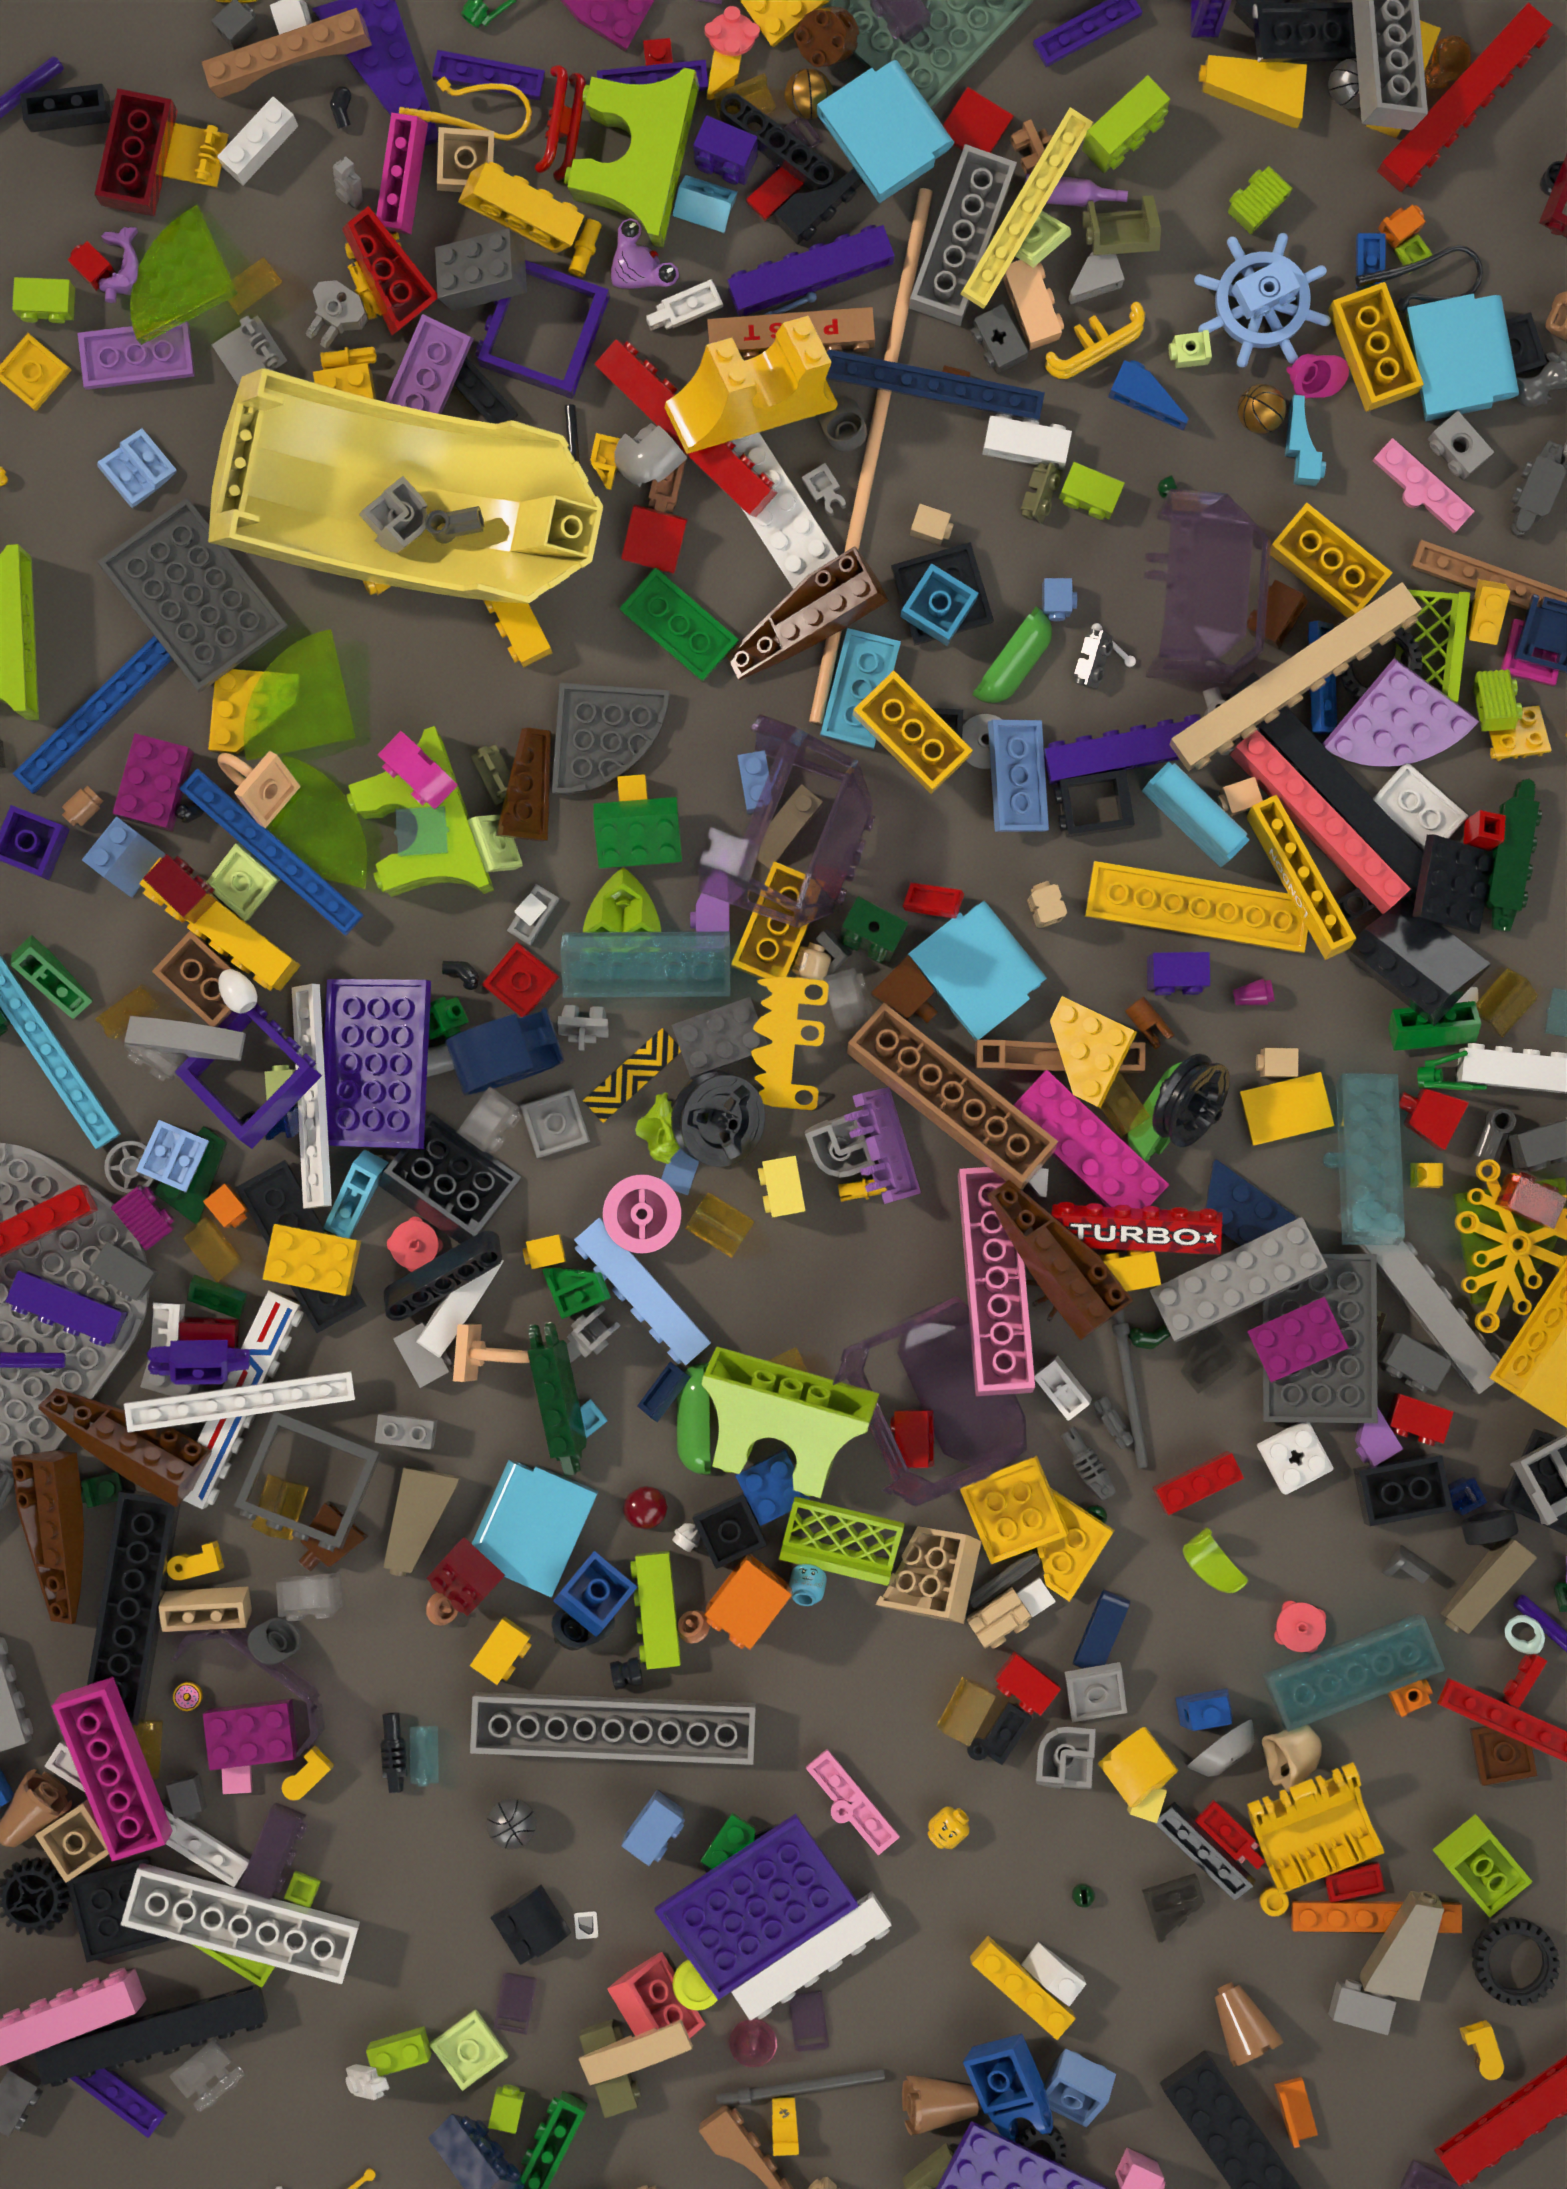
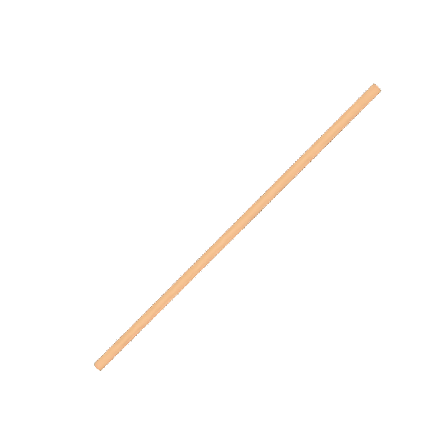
(875, 435)

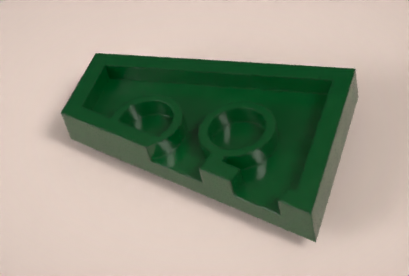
(191, 1202)

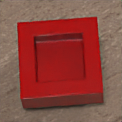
(658, 51)

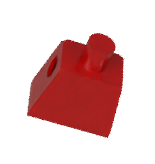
(1432, 1116)

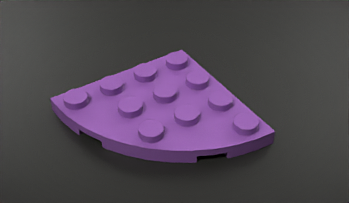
(1399, 721)

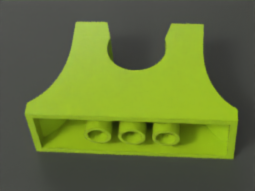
(648, 174)
(17, 633)
(398, 874)
(786, 1404)

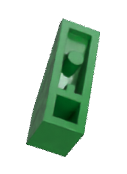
(50, 976)

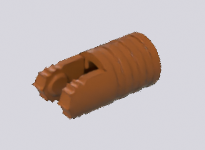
(1144, 1017)

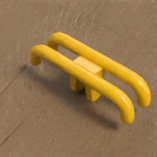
(1096, 351)

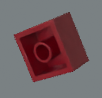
(180, 889)
(465, 1577)

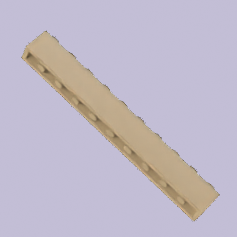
(1296, 676)

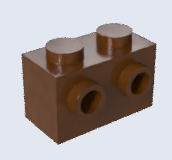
(1282, 612)

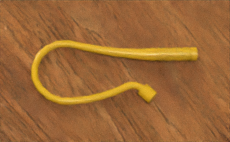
(444, 85)

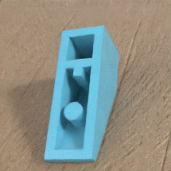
(355, 1194)

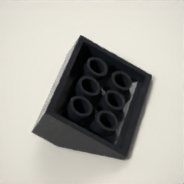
(1417, 961)
(449, 1181)

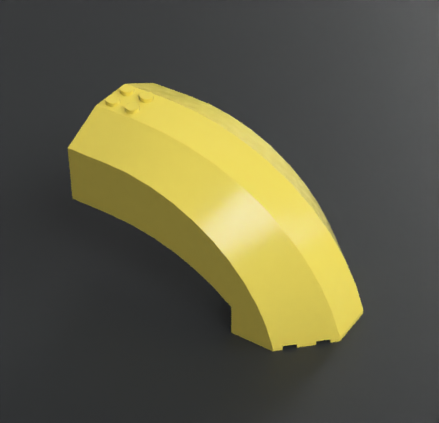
(312, 457)

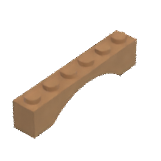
(326, 37)
(1040, 1056)
(730, 2139)

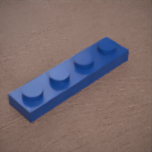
(1324, 699)

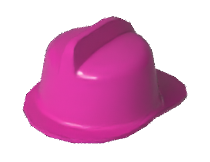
(1318, 375)

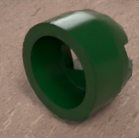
(1165, 485)
(1098, 1510)
(1077, 1895)

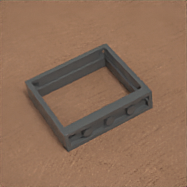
(302, 1531)

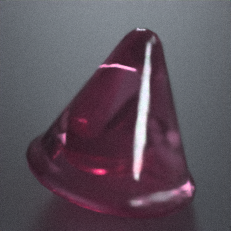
(753, 2043)

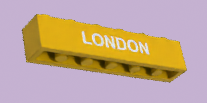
(1301, 877)

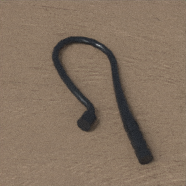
(1388, 274)

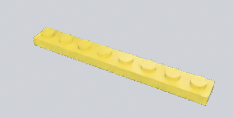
(1026, 208)

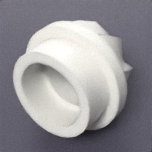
(687, 1537)

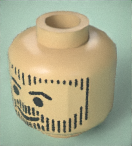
(811, 962)

